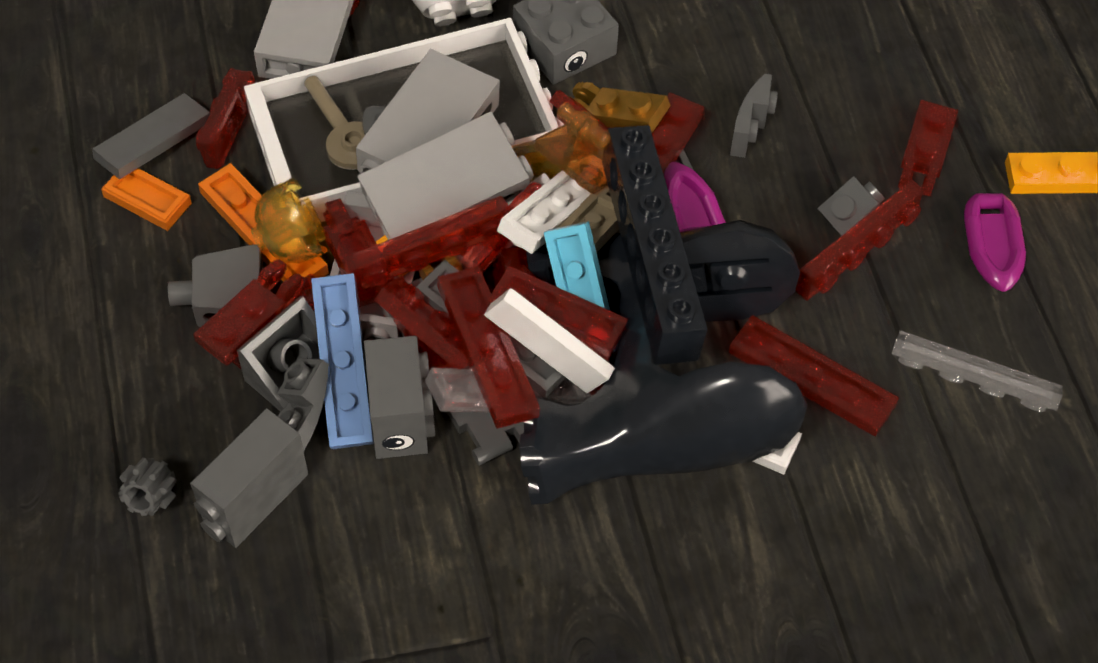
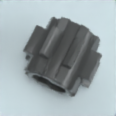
(147, 486)

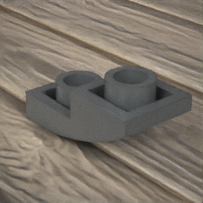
(753, 114)
(305, 392)

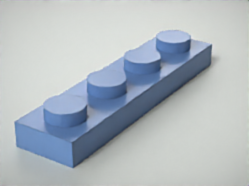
(343, 349)

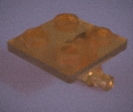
(577, 148)

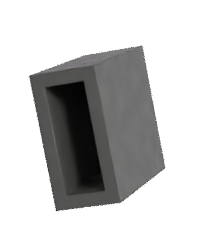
(249, 479)

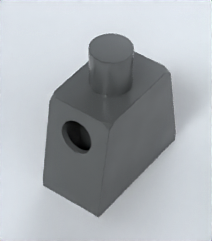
(216, 280)

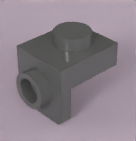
(851, 204)

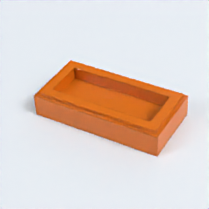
(148, 197)

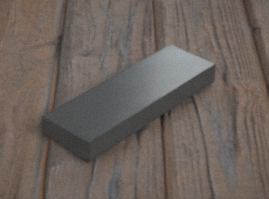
(151, 136)

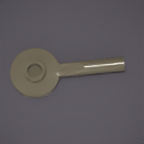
(345, 136)

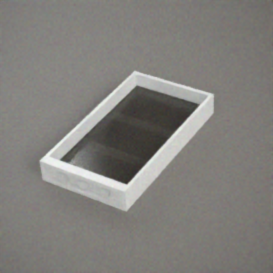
(296, 130)

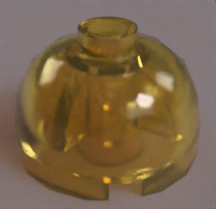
(288, 224)

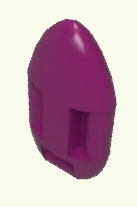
(691, 198)
(995, 239)

